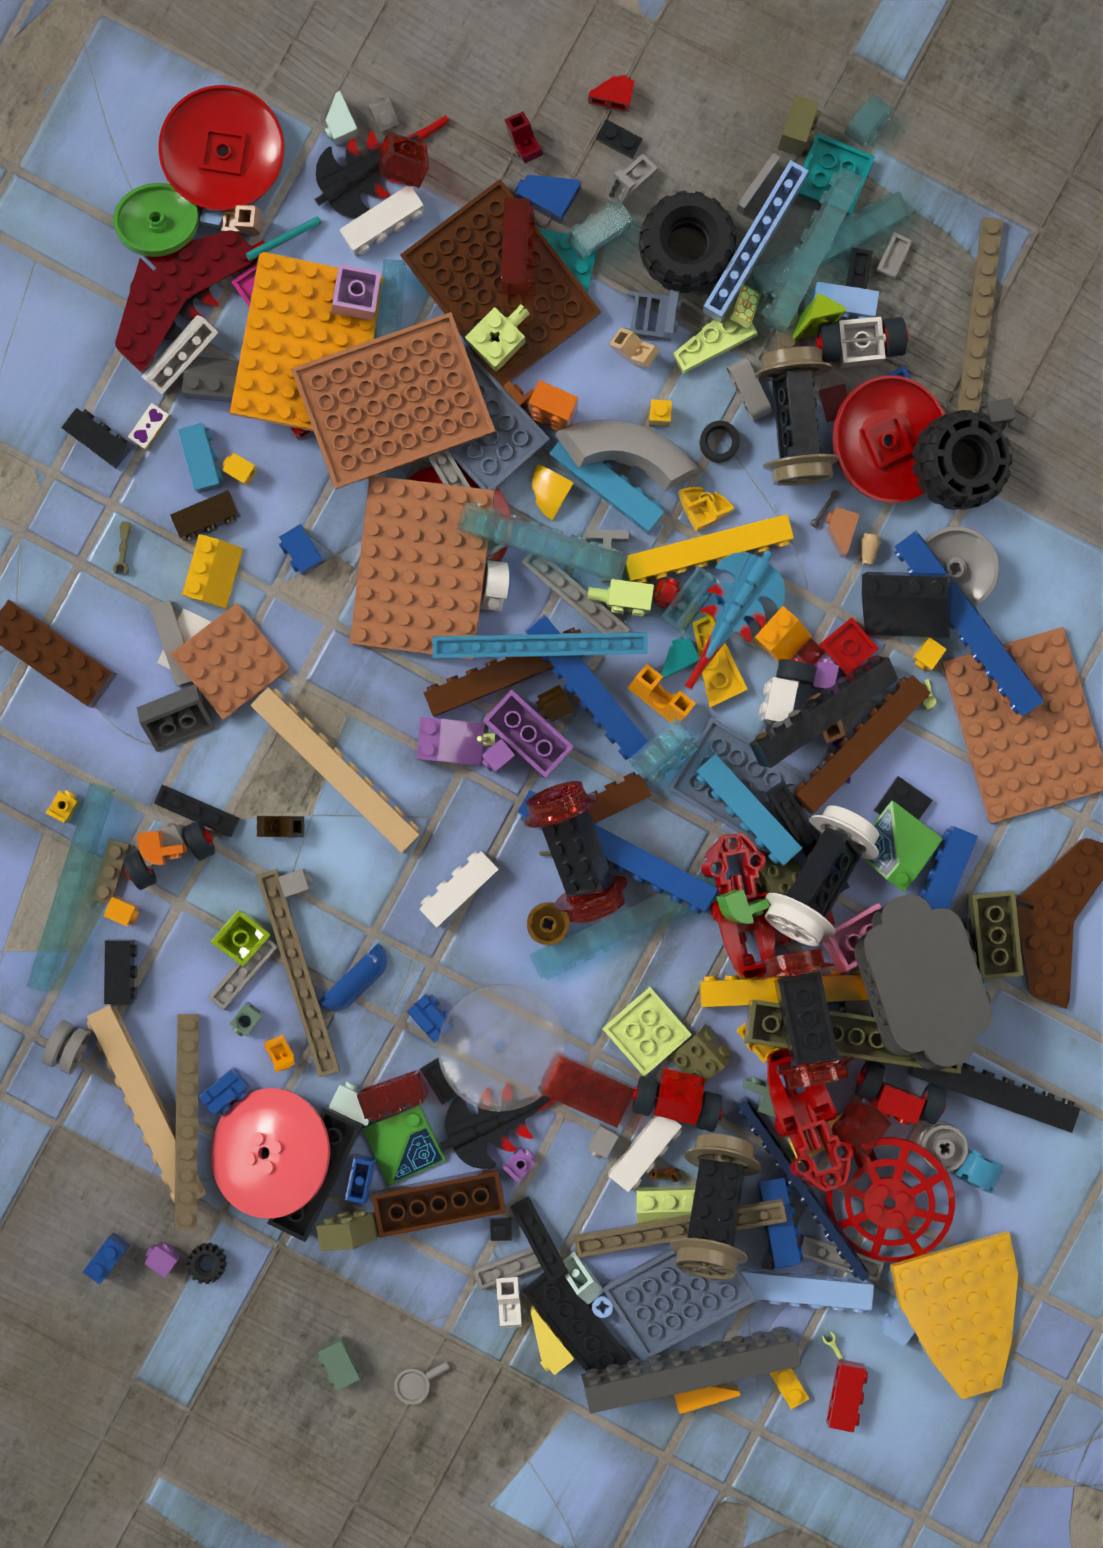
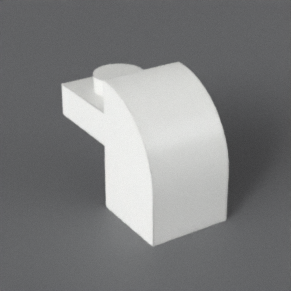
(495, 585)
(509, 1302)

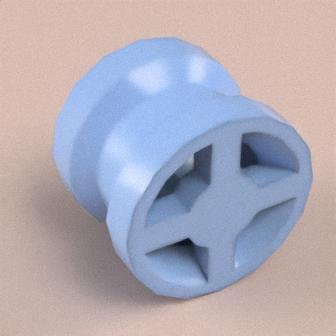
(601, 1301)

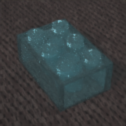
(664, 752)

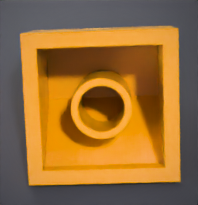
(782, 635)

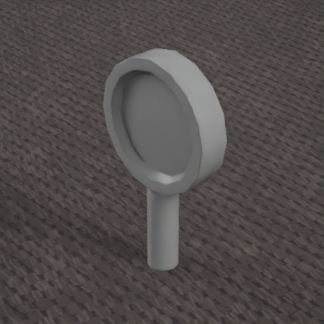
(414, 1383)

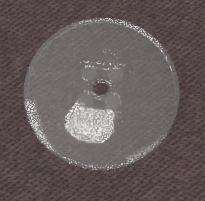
(494, 1077)

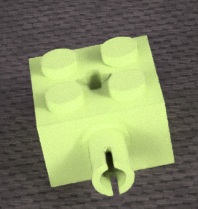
(495, 326)
(624, 596)

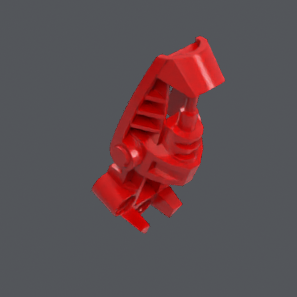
(733, 933)
(804, 1113)

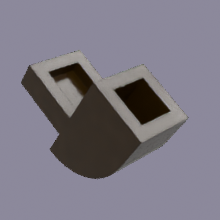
(280, 826)

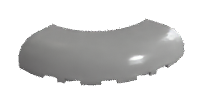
(630, 445)

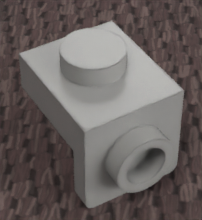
(383, 113)

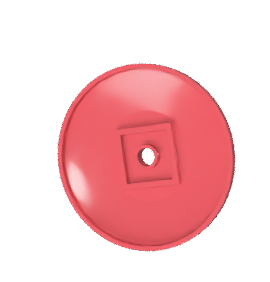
(296, 1157)

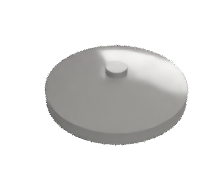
(968, 558)

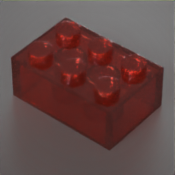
(392, 1095)

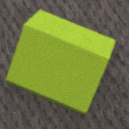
(820, 311)
(240, 937)

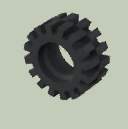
(206, 1250)

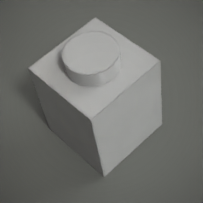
(295, 882)
(602, 1141)

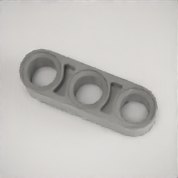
(749, 389)

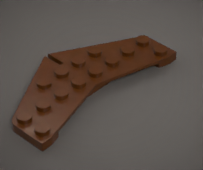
(1048, 927)

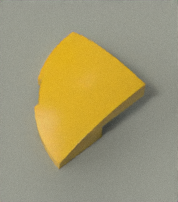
(549, 490)
(703, 507)

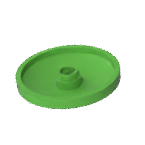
(155, 220)

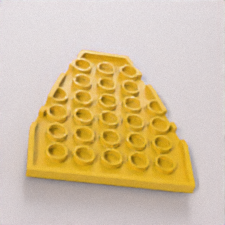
(963, 1309)

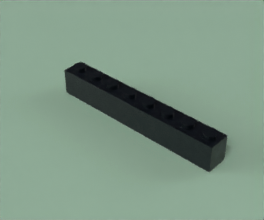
(823, 711)
(1005, 1095)

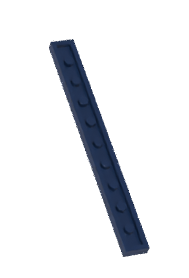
(807, 1196)

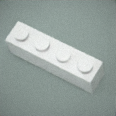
(382, 220)
(179, 354)
(459, 888)
(643, 1151)

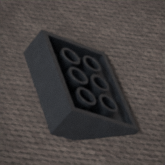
(907, 604)

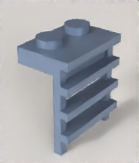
(666, 319)

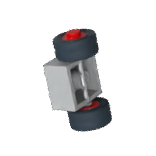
(193, 835)

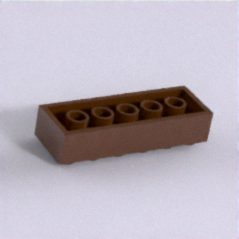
(53, 655)
(439, 1202)

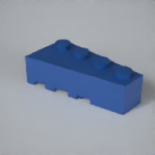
(782, 1235)

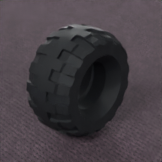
(694, 212)
(935, 466)

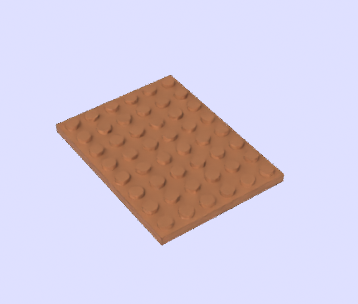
(393, 400)
(415, 567)
(1030, 757)

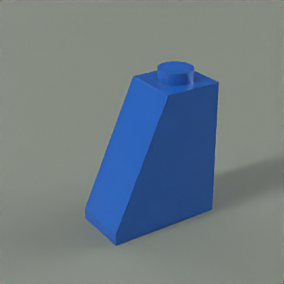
(549, 194)

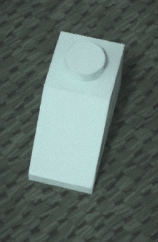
(340, 122)
(347, 1103)
(582, 1279)

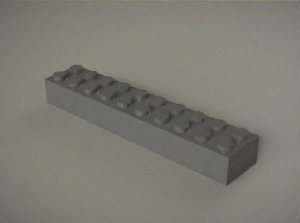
(690, 1369)

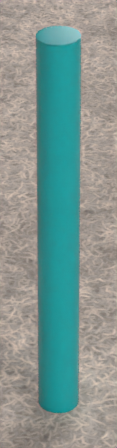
(283, 238)

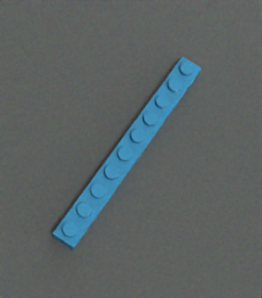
(540, 644)

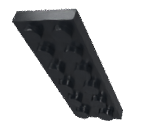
(575, 1323)

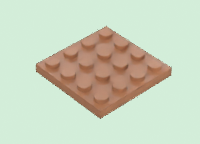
(230, 661)

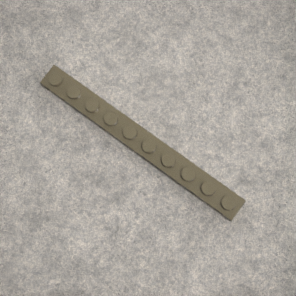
(980, 314)
(298, 973)
(186, 1122)
(669, 1229)

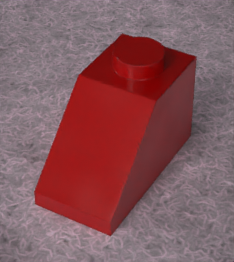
(613, 93)

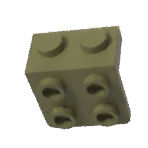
(777, 877)
(702, 1054)

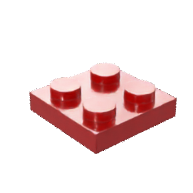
(848, 646)

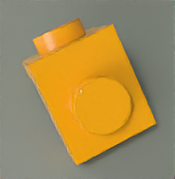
(280, 1053)

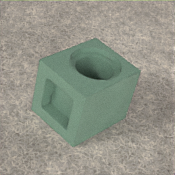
(255, 1016)

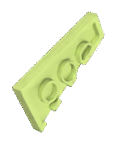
(713, 341)

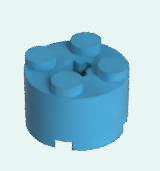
(979, 1171)

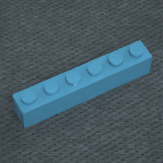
(612, 489)
(748, 810)

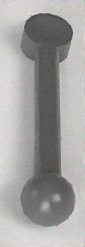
(834, 495)

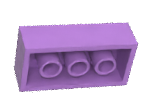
(528, 733)

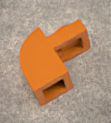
(153, 849)

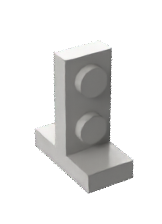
(630, 179)
(607, 537)

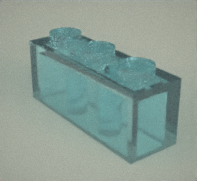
(599, 229)
(689, 600)

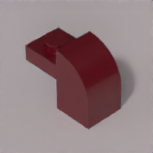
(523, 137)

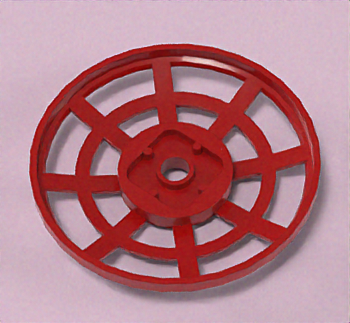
(904, 1197)

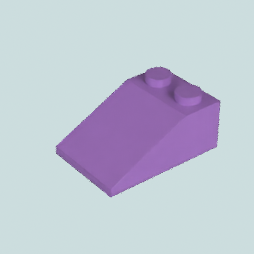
(450, 741)

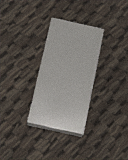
(894, 256)

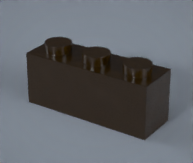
(205, 516)

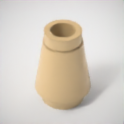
(870, 546)

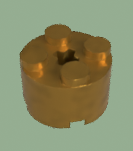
(543, 934)

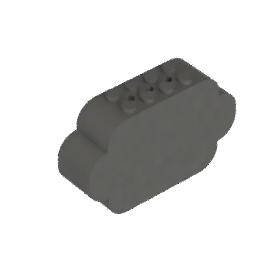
(923, 982)

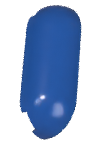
(356, 980)

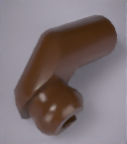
(666, 1174)

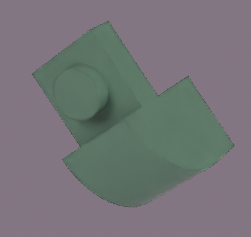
(764, 1104)

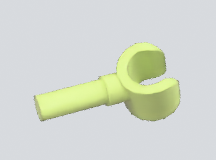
(929, 702)
(488, 739)
(833, 1345)

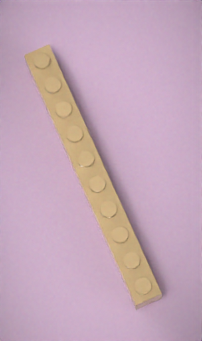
(335, 769)
(139, 1091)

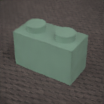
(339, 1363)

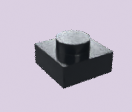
(501, 1229)

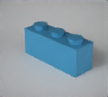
(201, 457)

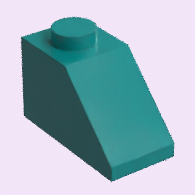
(679, 656)

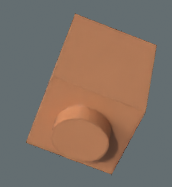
(841, 528)

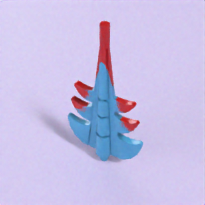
(753, 579)

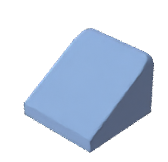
(211, 219)

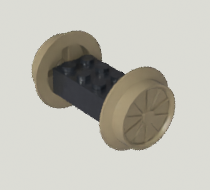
(796, 422)
(715, 1207)

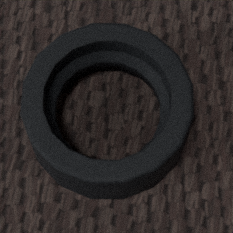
(722, 425)

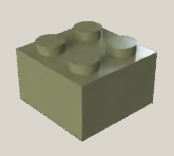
(799, 126)
(347, 1230)

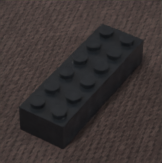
(342, 1136)

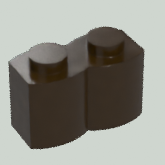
(553, 704)

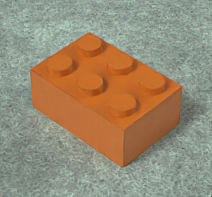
(552, 406)

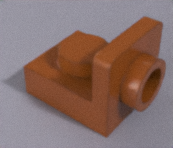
(516, 393)

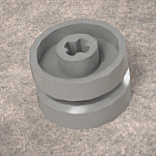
(66, 1047)
(955, 1144)

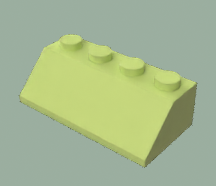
(663, 1202)

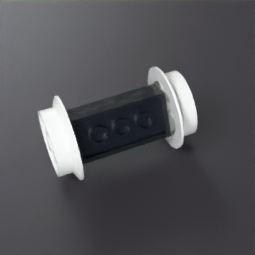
(841, 844)

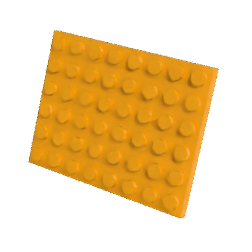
(288, 328)

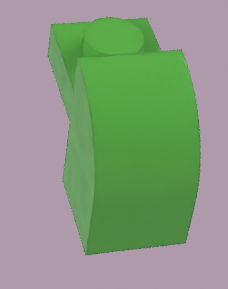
(737, 909)

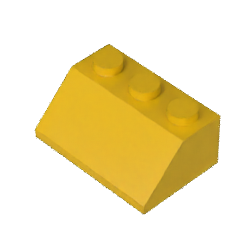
(212, 571)

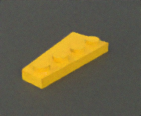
(721, 675)

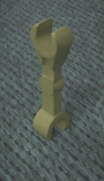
(125, 530)

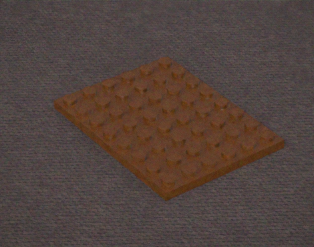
(463, 276)

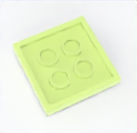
(646, 1031)

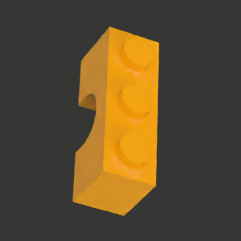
(649, 689)

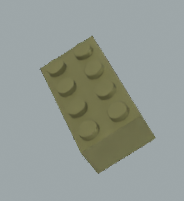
(995, 934)

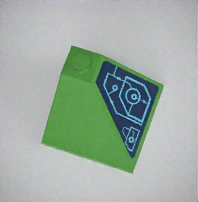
(902, 845)
(404, 1144)

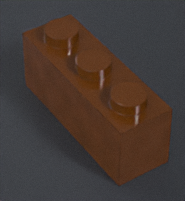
(619, 797)

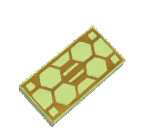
(745, 306)

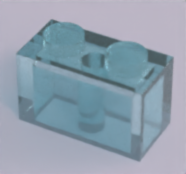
(869, 120)

